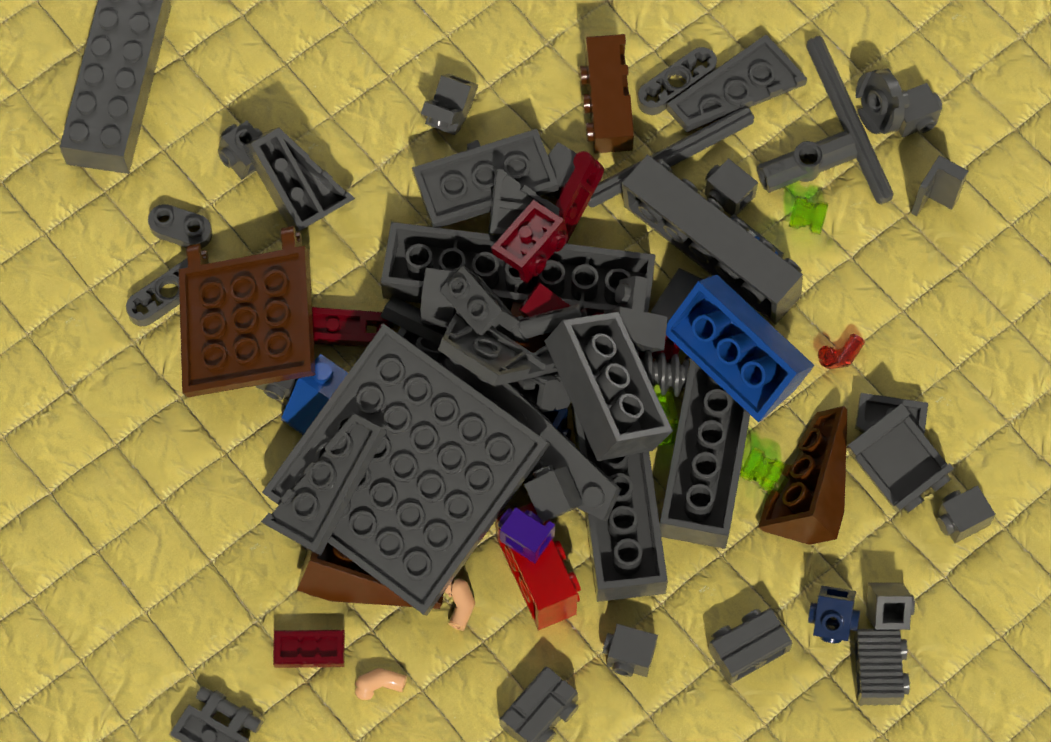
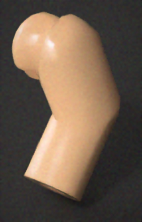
(464, 602)
(376, 679)

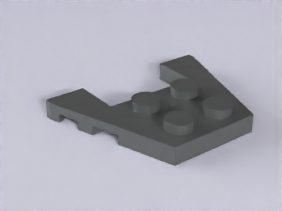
(493, 354)

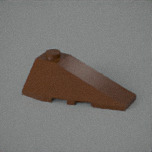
(813, 492)
(341, 580)

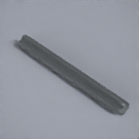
(849, 119)
(679, 151)

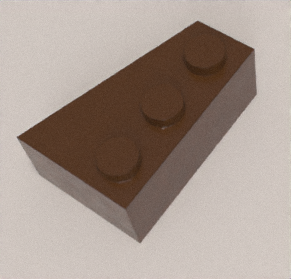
(607, 94)

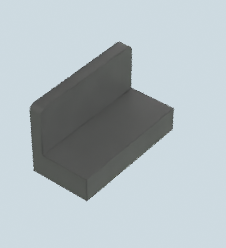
(941, 184)

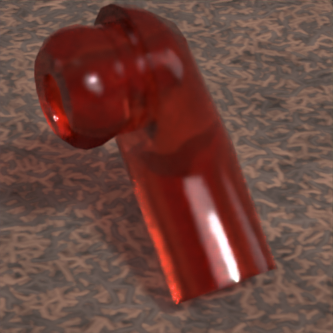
(838, 358)

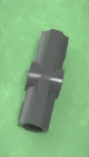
(824, 154)

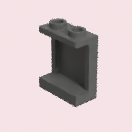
(900, 460)

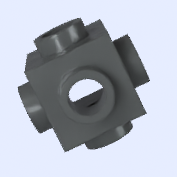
(232, 151)

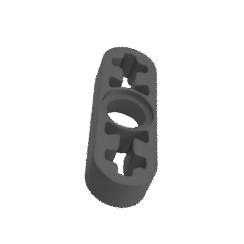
(683, 68)
(144, 298)

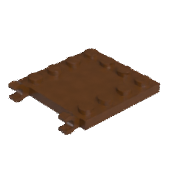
(246, 318)

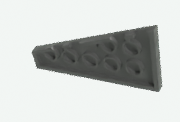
(593, 485)

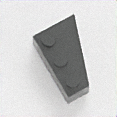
(294, 180)

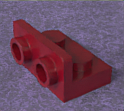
(531, 240)

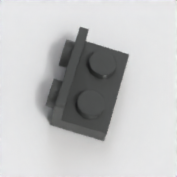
(477, 302)

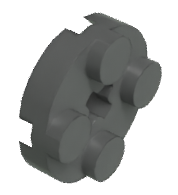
(881, 101)

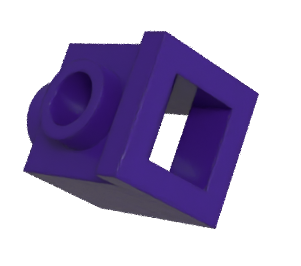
(525, 533)

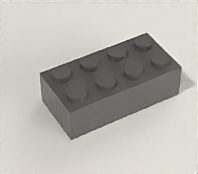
(608, 386)

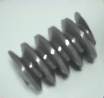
(666, 373)

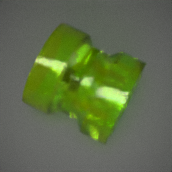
(809, 214)
(762, 469)

